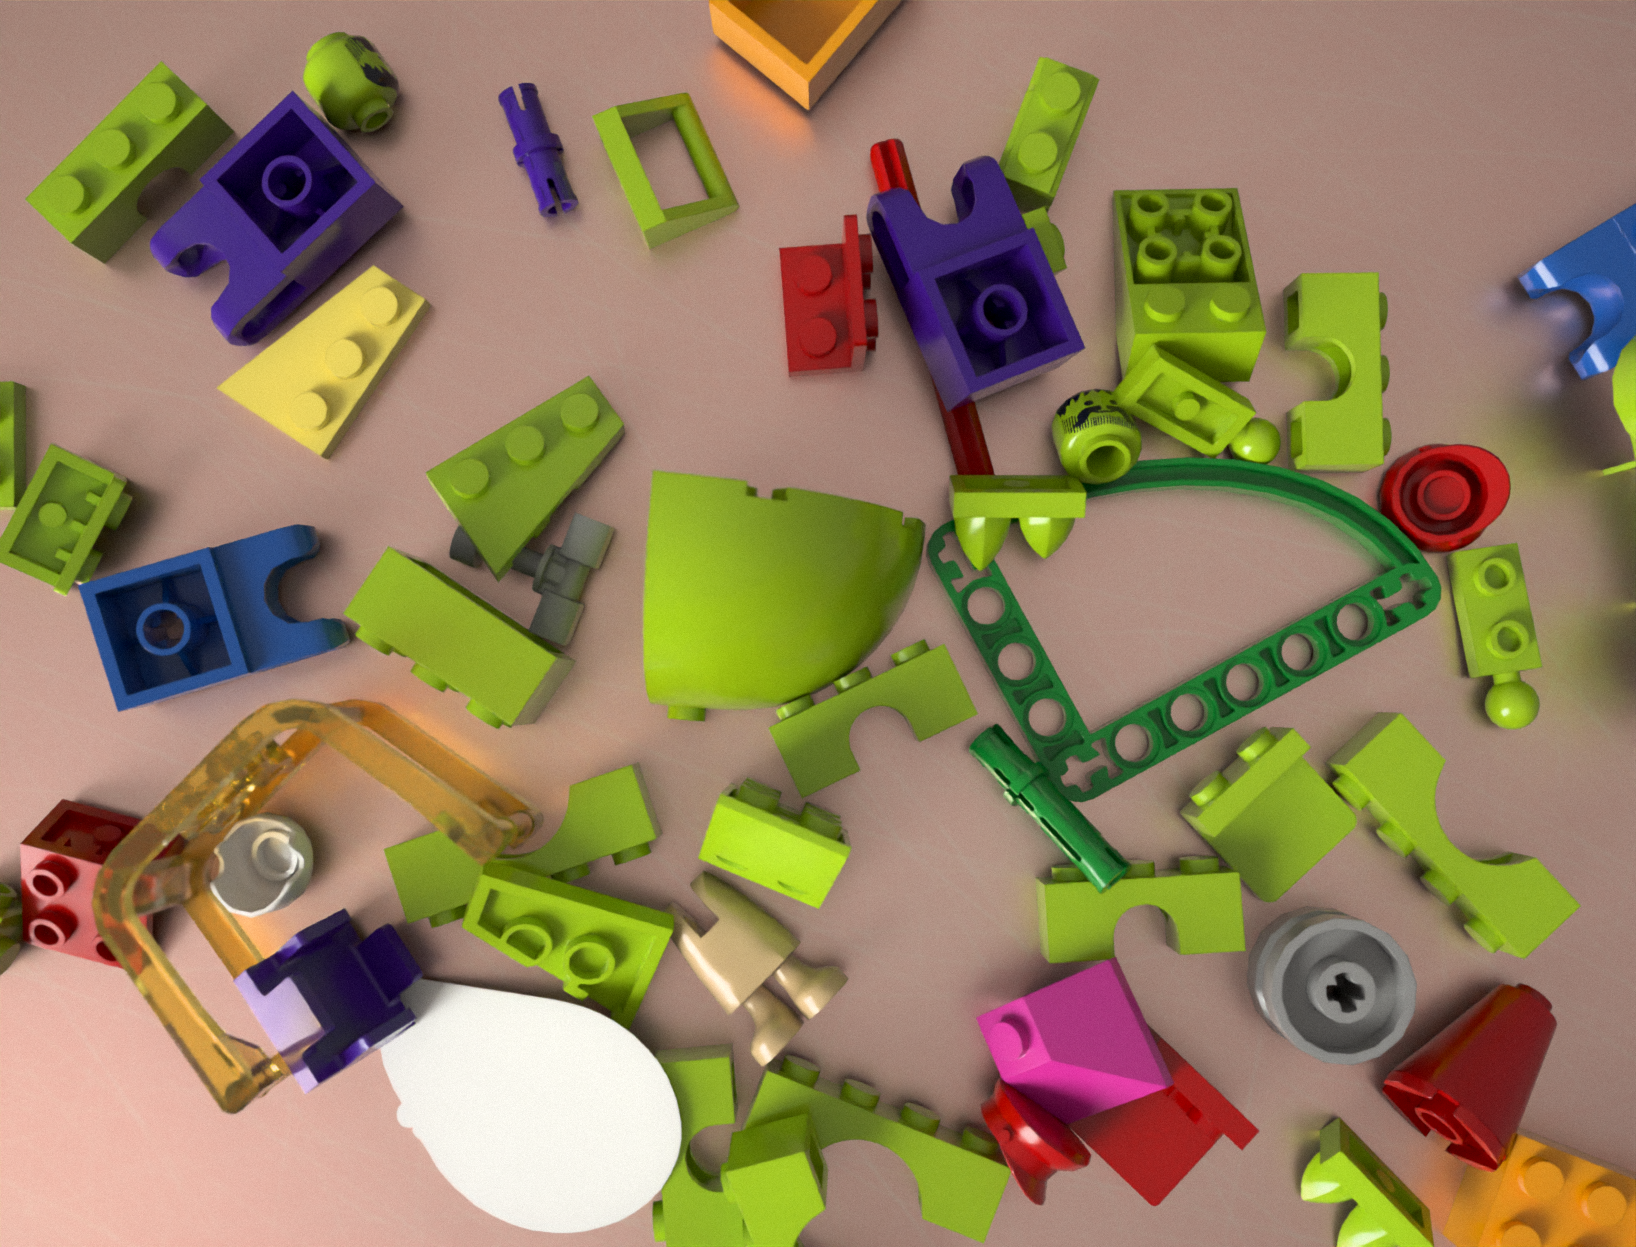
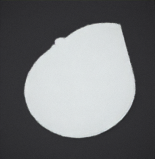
(534, 1105)

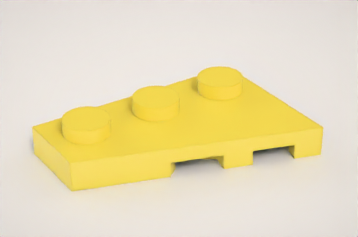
(330, 362)

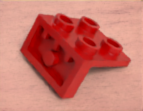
(824, 304)
(61, 873)
(1166, 1132)

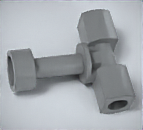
(556, 573)

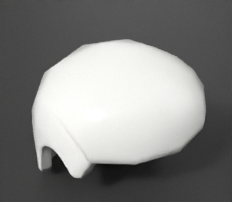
(262, 865)

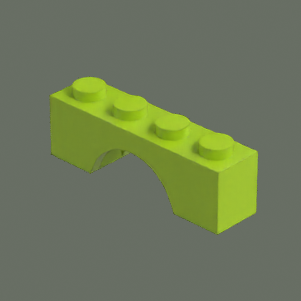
(1395, 776)
(602, 819)
(955, 1172)
(776, 1180)

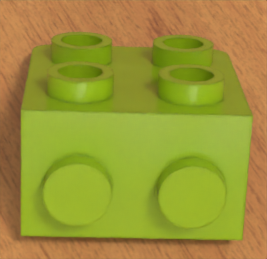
(1269, 813)

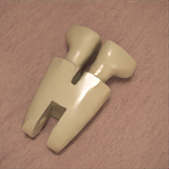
(742, 955)

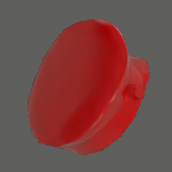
(1445, 494)
(1031, 1140)

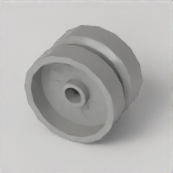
(1368, 979)

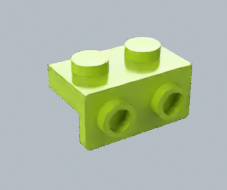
(62, 518)

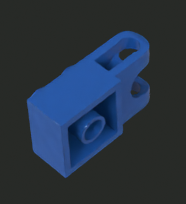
(1604, 273)
(227, 614)

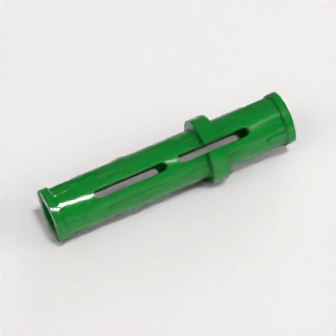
(1059, 818)

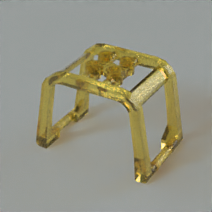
(235, 785)

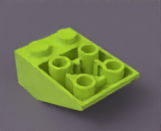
(1186, 280)
(776, 843)

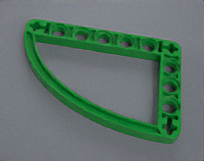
(1276, 678)

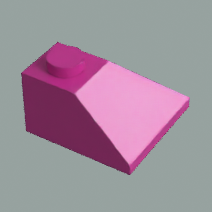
(1077, 1044)

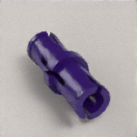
(538, 150)

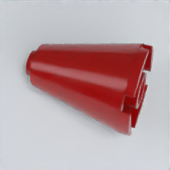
(1477, 1075)

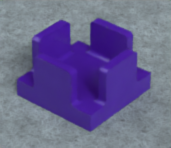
(331, 996)

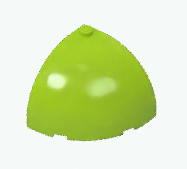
(765, 593)

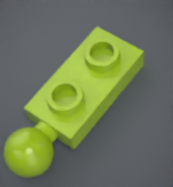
(1195, 409)
(1497, 629)

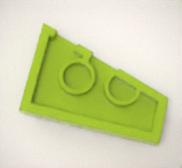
(523, 471)
(576, 934)

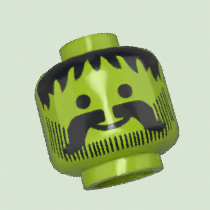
(350, 82)
(1095, 437)

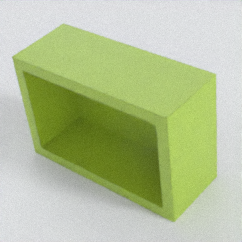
(457, 640)

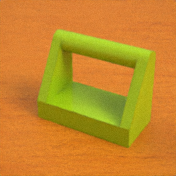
(631, 119)

